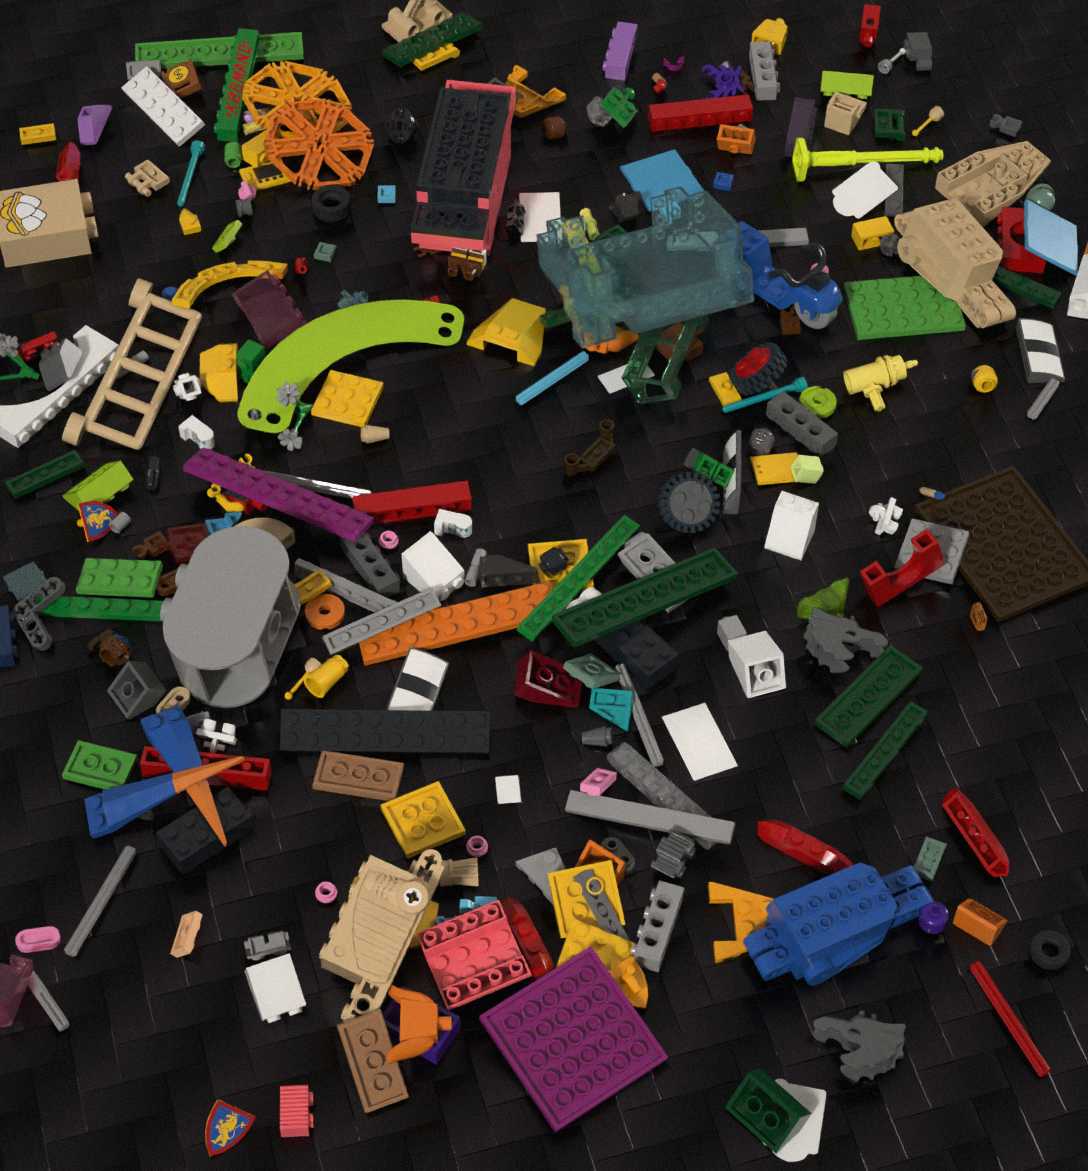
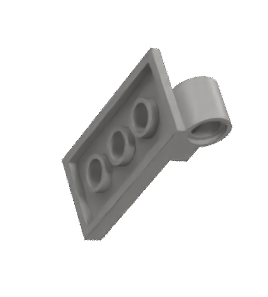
(645, 545)

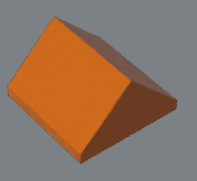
(595, 853)
(979, 921)

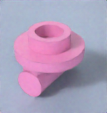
(246, 191)

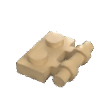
(151, 175)

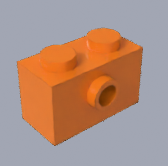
(736, 139)

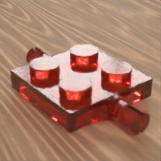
(184, 540)

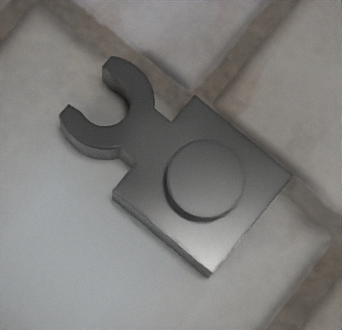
(1008, 125)

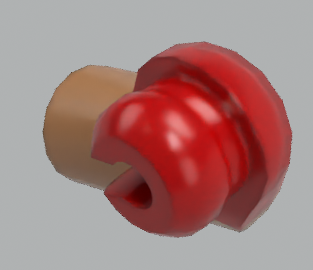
(660, 83)

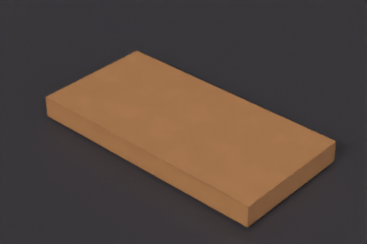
(358, 776)
(366, 1048)

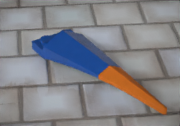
(175, 743)
(124, 803)

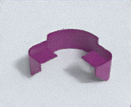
(672, 67)

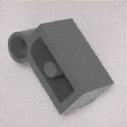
(919, 49)

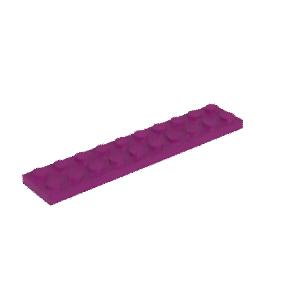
(279, 494)

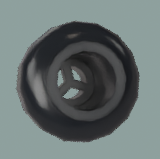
(553, 561)

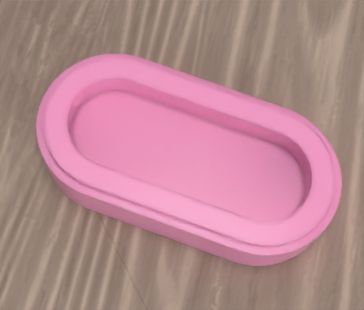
(38, 939)

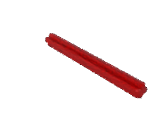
(1010, 1019)

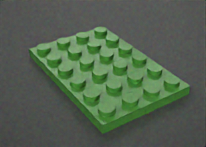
(900, 308)

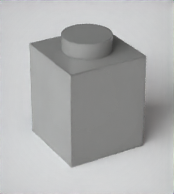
(729, 629)

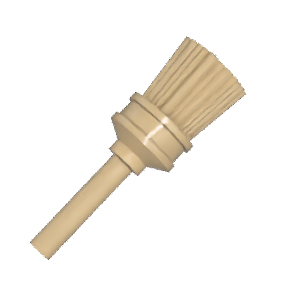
(459, 872)

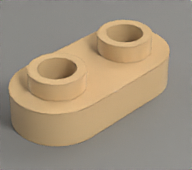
(171, 699)

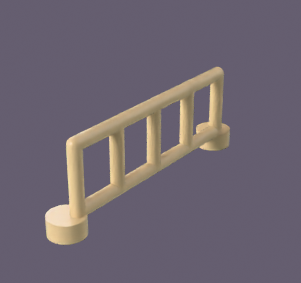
(142, 300)

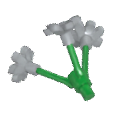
(7, 347)
(289, 395)

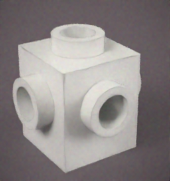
(194, 386)

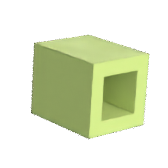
(807, 469)

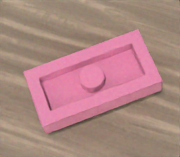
(598, 781)

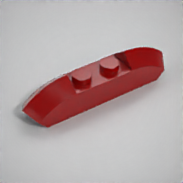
(68, 163)
(976, 833)
(802, 846)
(527, 938)

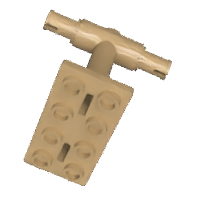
(416, 18)

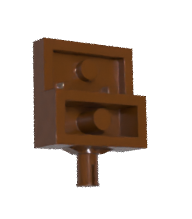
(673, 334)

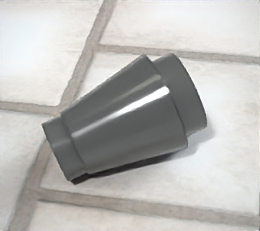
(599, 737)

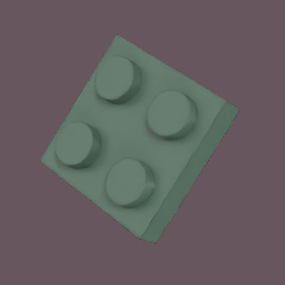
(591, 671)

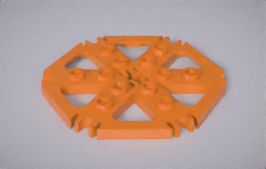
(308, 138)

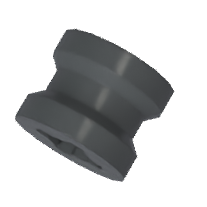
(244, 207)

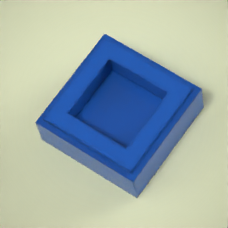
(723, 181)

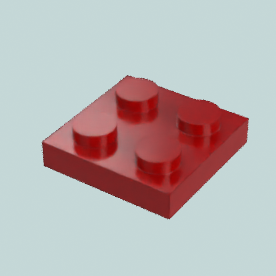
(32, 348)

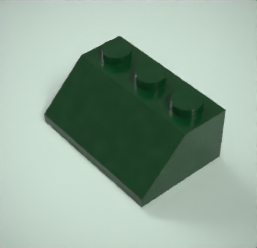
(767, 1110)

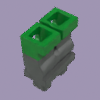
(709, 467)

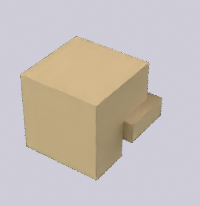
(843, 113)

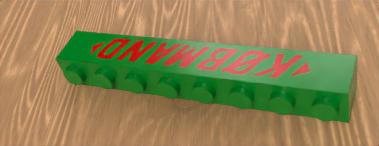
(240, 70)

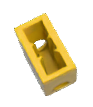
(772, 32)

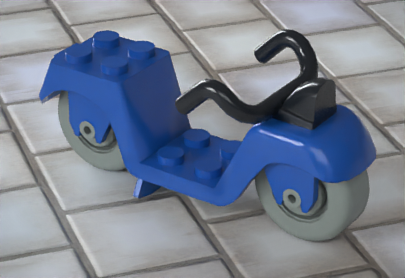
(813, 295)

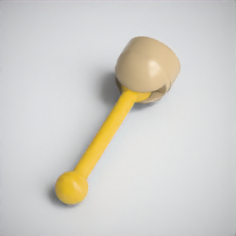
(935, 114)
(310, 665)

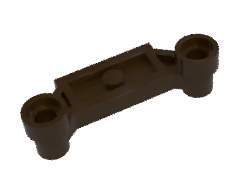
(595, 454)

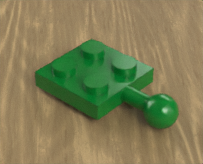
(618, 106)

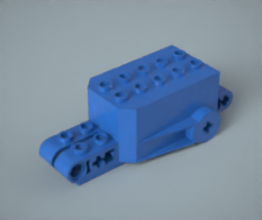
(834, 921)

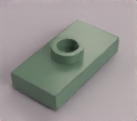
(929, 858)

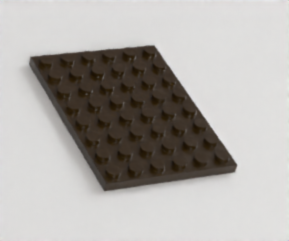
(1014, 545)

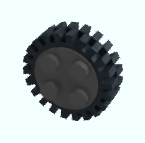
(688, 502)

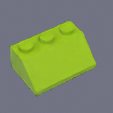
(846, 84)
(100, 485)

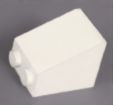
(792, 525)
(431, 565)
(757, 663)
(275, 988)

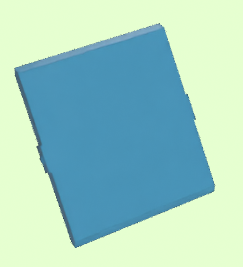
(658, 174)
(1050, 237)

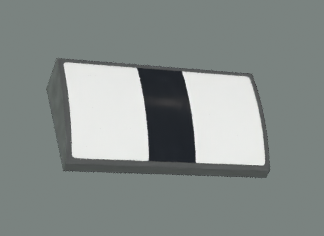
(1039, 351)
(732, 459)
(418, 681)

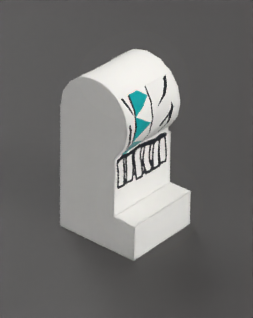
(198, 432)
(453, 523)

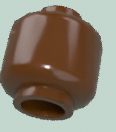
(553, 127)

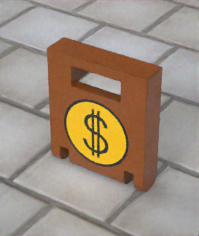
(181, 75)

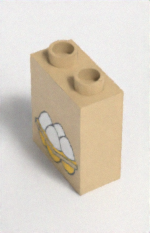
(45, 223)

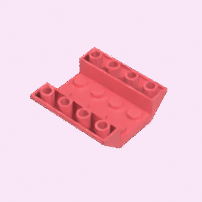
(473, 955)

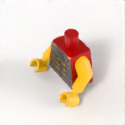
(233, 501)

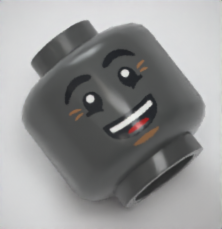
(760, 442)

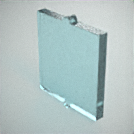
(24, 580)

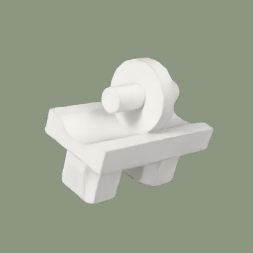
(884, 514)
(226, 736)

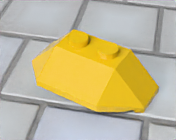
(220, 371)

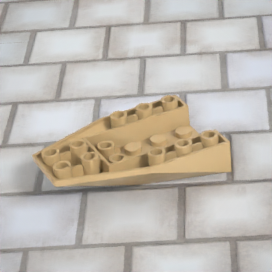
(992, 178)

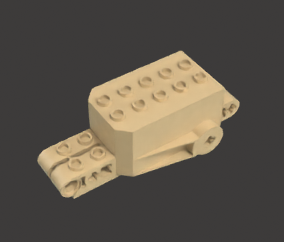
(955, 258)

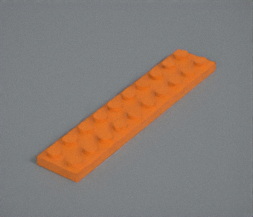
(455, 623)

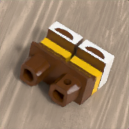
(466, 262)

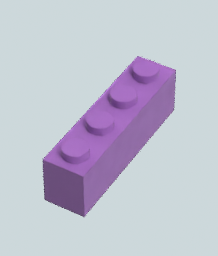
(620, 51)

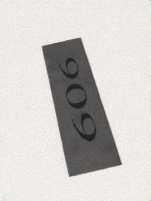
(600, 905)

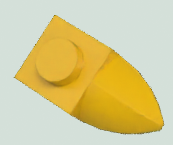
(189, 222)

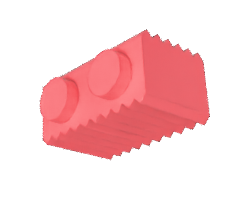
(295, 1110)

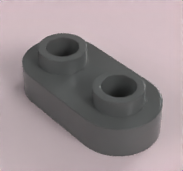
(621, 852)

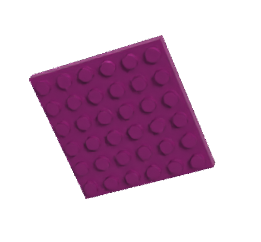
(573, 1038)

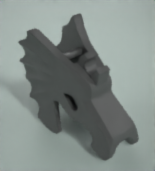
(826, 639)
(872, 1045)

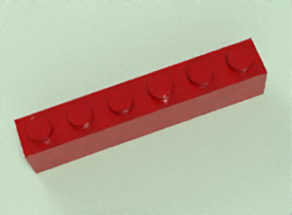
(700, 113)
(414, 502)
(250, 774)

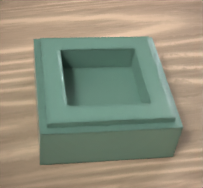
(325, 252)

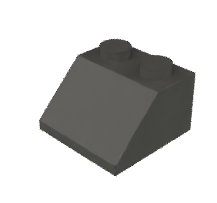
(59, 363)
(136, 689)

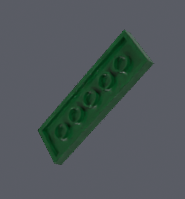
(431, 39)
(868, 696)

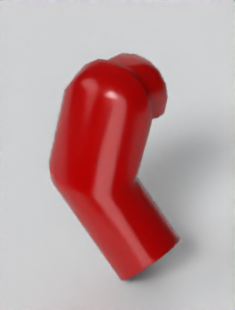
(300, 265)

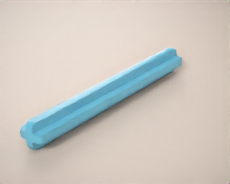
(552, 378)

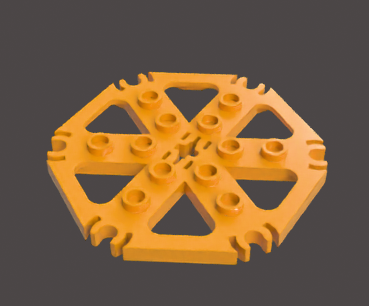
(291, 92)

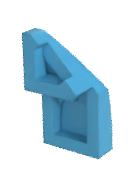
(230, 520)

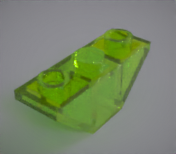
(828, 600)

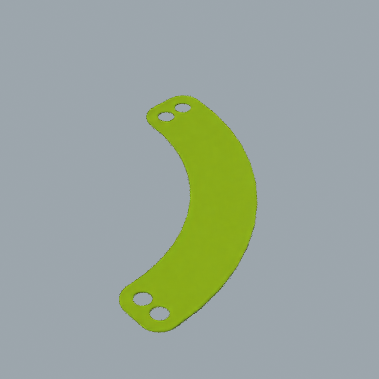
(332, 337)

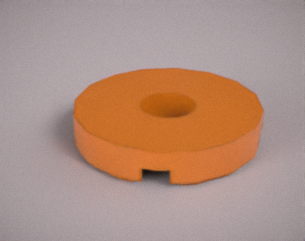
(325, 602)

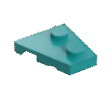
(613, 705)

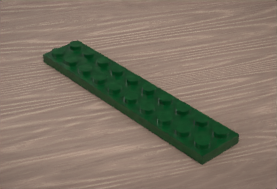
(644, 597)

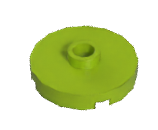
(818, 401)

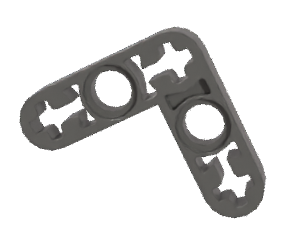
(31, 613)

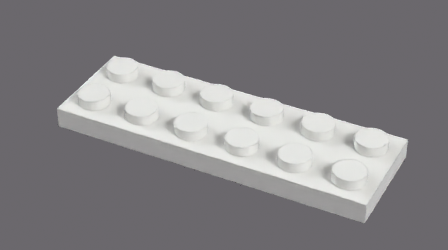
(163, 106)

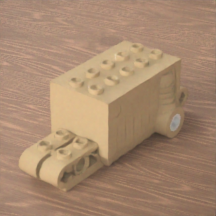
(379, 927)

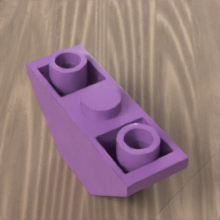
(91, 123)

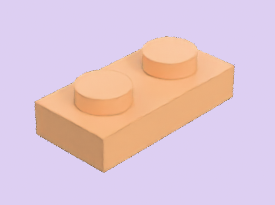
(186, 934)

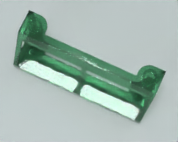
(641, 355)

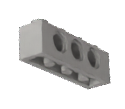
(763, 71)
(664, 895)

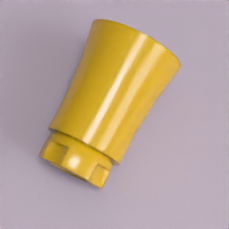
(325, 676)

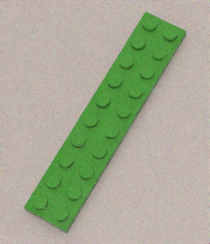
(218, 50)

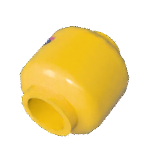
(984, 378)

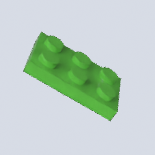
(99, 766)

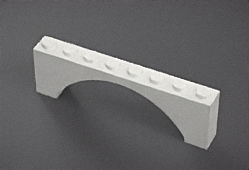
(24, 420)

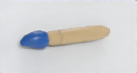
(932, 493)

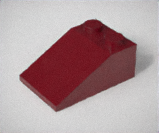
(546, 682)

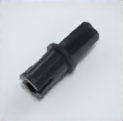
(153, 473)

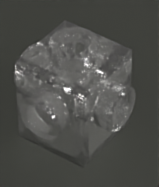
(597, 112)

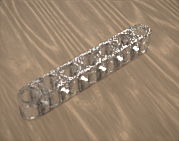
(653, 784)

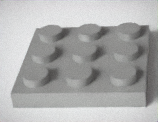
(951, 542)

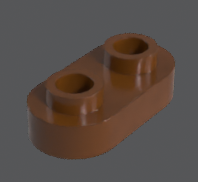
(168, 581)

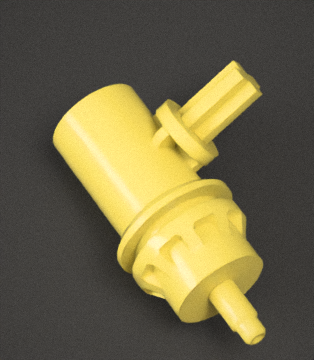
(870, 377)

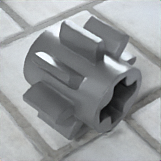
(889, 244)

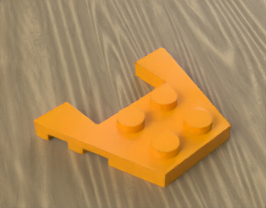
(530, 100)
(748, 914)

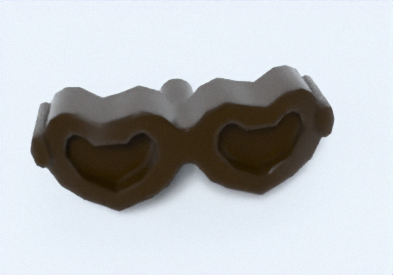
(95, 644)

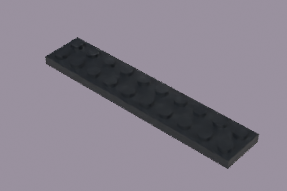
(384, 731)

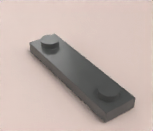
(894, 202)

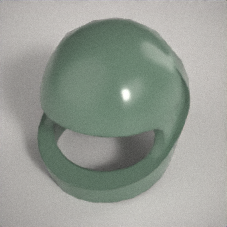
(1043, 197)

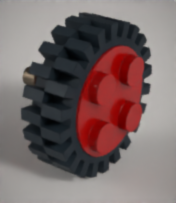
(758, 369)

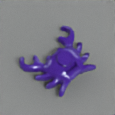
(726, 80)

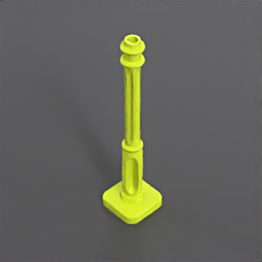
(804, 159)

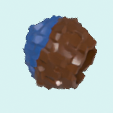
(115, 650)

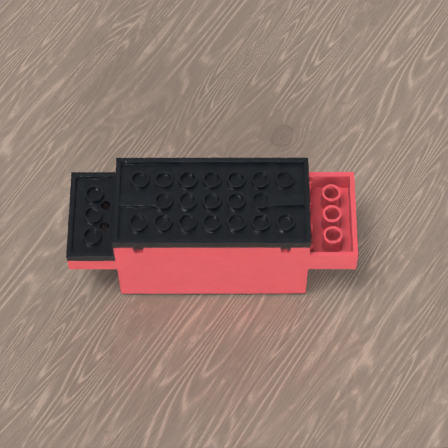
(464, 167)

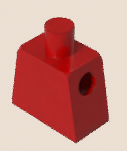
(868, 31)

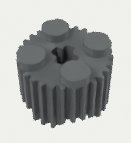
(673, 854)

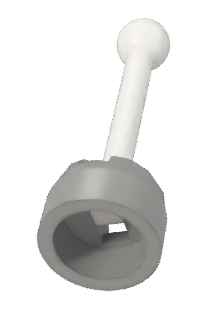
(888, 63)

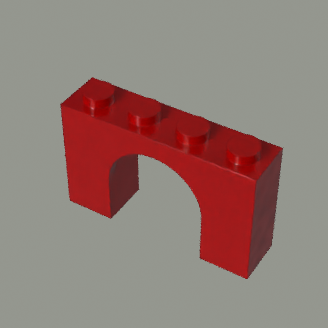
(1014, 255)
(924, 561)

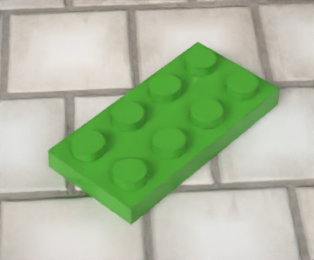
(119, 577)

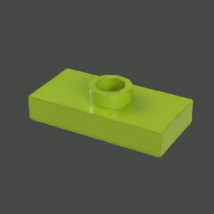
(227, 236)

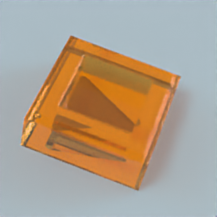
(978, 616)

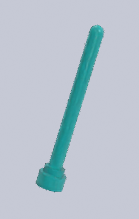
(197, 149)
(798, 385)

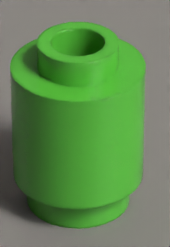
(233, 154)

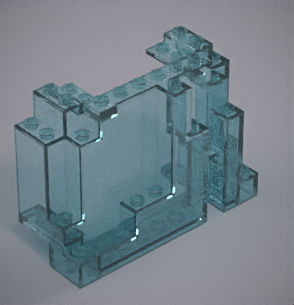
(649, 276)

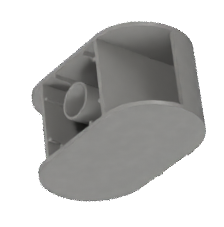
(230, 616)

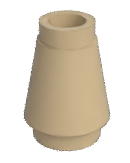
(374, 433)

